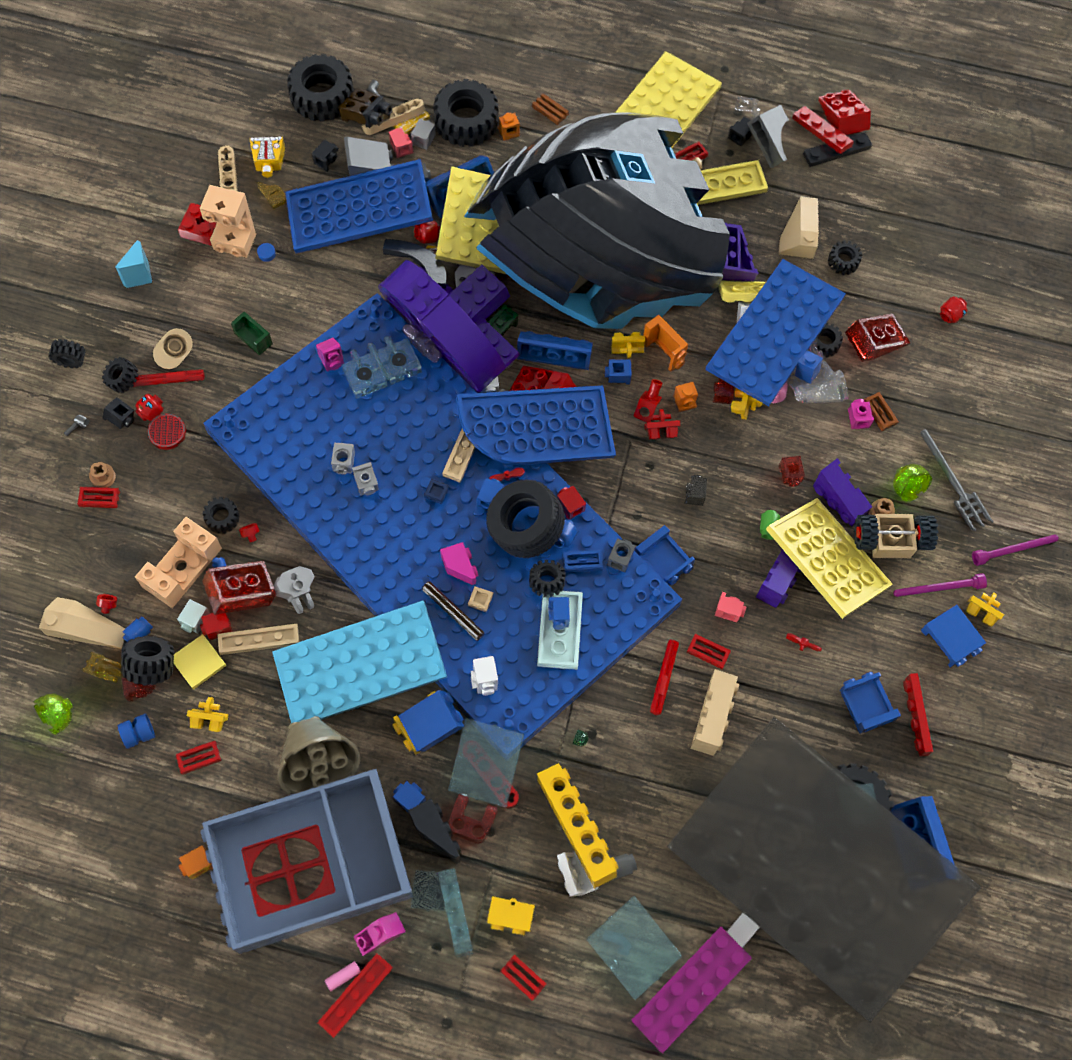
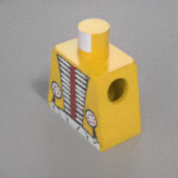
(267, 154)

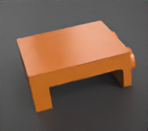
(667, 339)

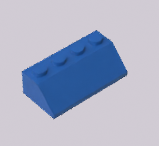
(438, 186)
(554, 350)
(922, 818)

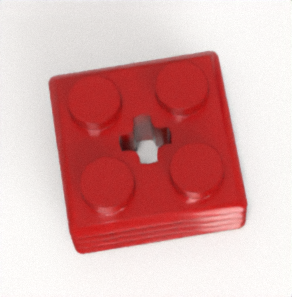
(195, 227)

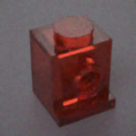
(723, 392)
(794, 466)
(135, 690)

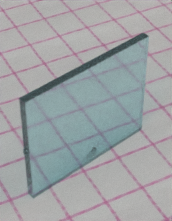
(486, 762)
(634, 947)

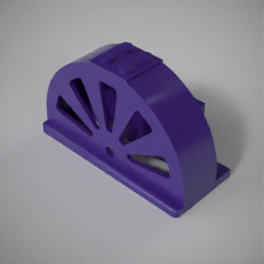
(454, 319)

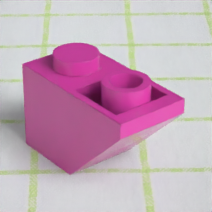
(330, 354)
(458, 564)
(379, 933)

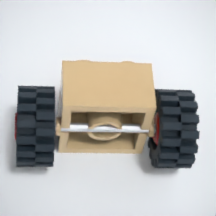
(895, 534)

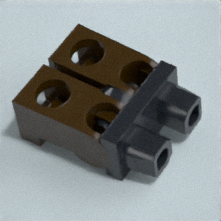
(365, 109)

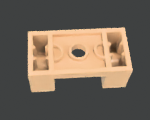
(234, 225)
(195, 548)

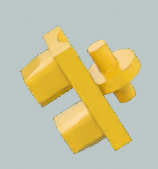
(627, 344)
(742, 407)
(977, 604)
(216, 719)

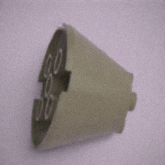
(315, 756)

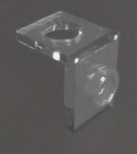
(751, 107)

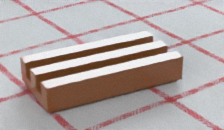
(552, 107)
(878, 413)

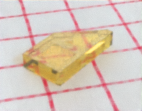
(273, 194)

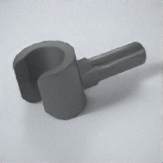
(79, 420)

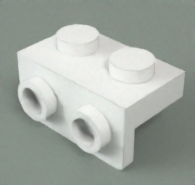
(575, 877)

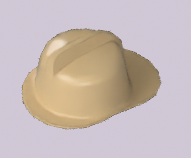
(172, 348)

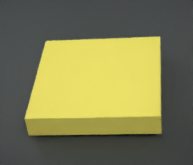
(198, 661)

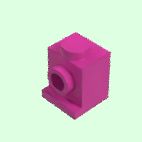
(860, 414)

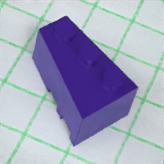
(738, 261)
(840, 493)
(778, 580)

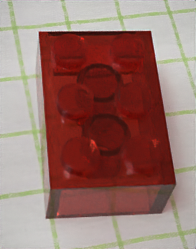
(239, 587)

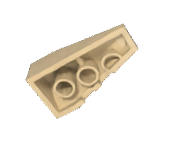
(801, 231)
(79, 623)

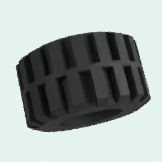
(147, 660)

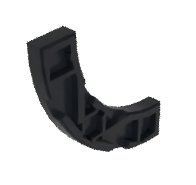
(420, 255)

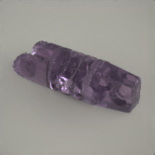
(422, 343)

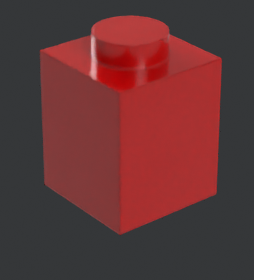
(571, 502)
(215, 625)

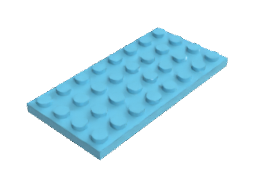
(359, 663)

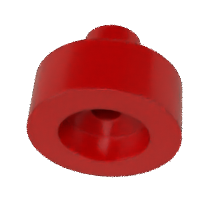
(249, 531)
(106, 602)

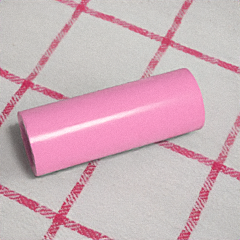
(342, 976)

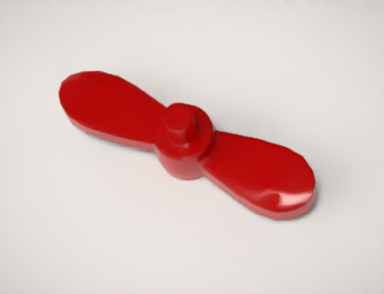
(518, 472)
(803, 642)

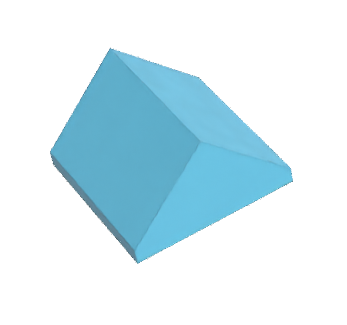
(134, 267)

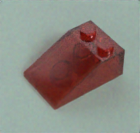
(876, 336)

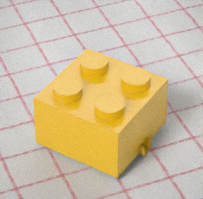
(515, 916)

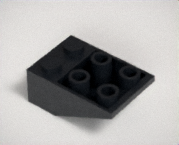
(430, 827)

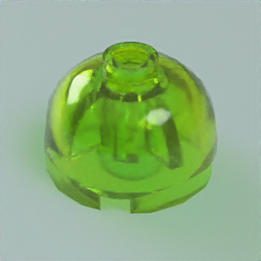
(911, 481)
(54, 711)

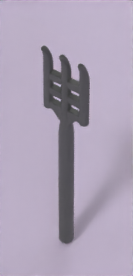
(964, 497)

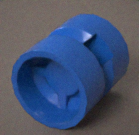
(135, 731)

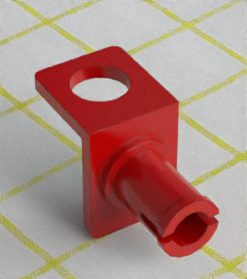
(649, 400)

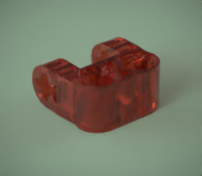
(470, 823)

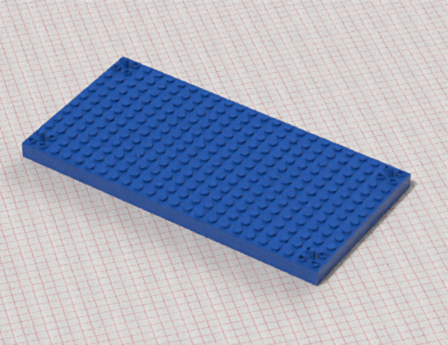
(393, 538)

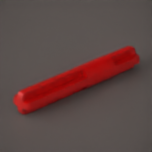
(169, 377)
(664, 677)

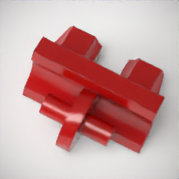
(670, 426)

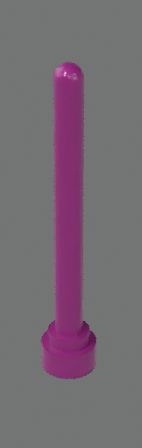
(981, 557)
(977, 581)

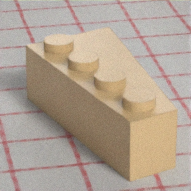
(715, 712)

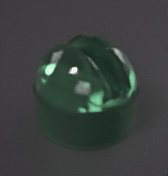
(580, 738)

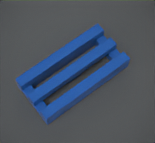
(580, 568)

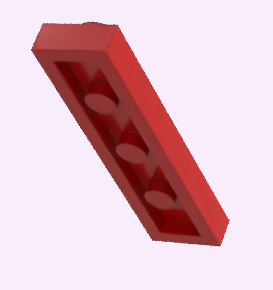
(822, 129)
(919, 720)
(355, 995)

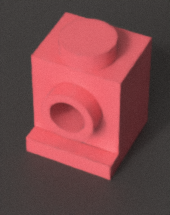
(400, 142)
(730, 608)

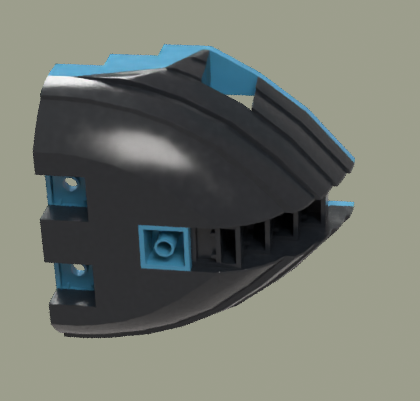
(607, 207)

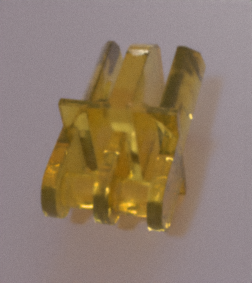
(102, 667)

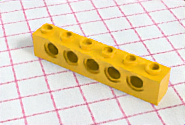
(597, 873)

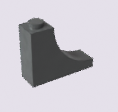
(767, 132)

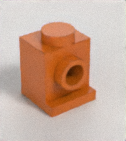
(506, 122)
(686, 396)

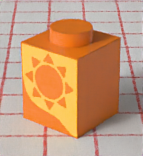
(195, 863)

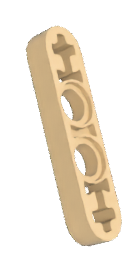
(409, 109)
(230, 175)

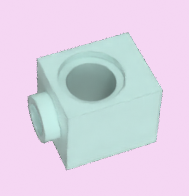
(191, 616)

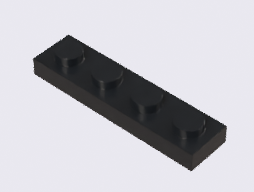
(824, 153)

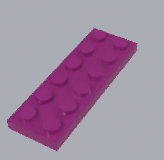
(691, 989)

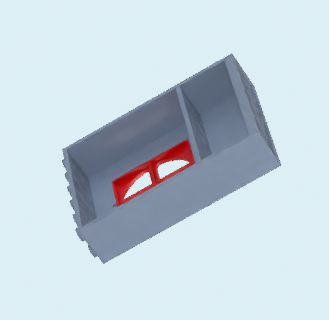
(355, 846)

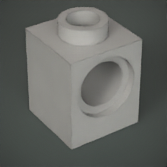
(423, 134)
(343, 450)

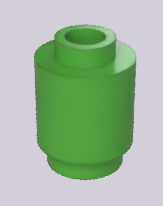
(768, 518)

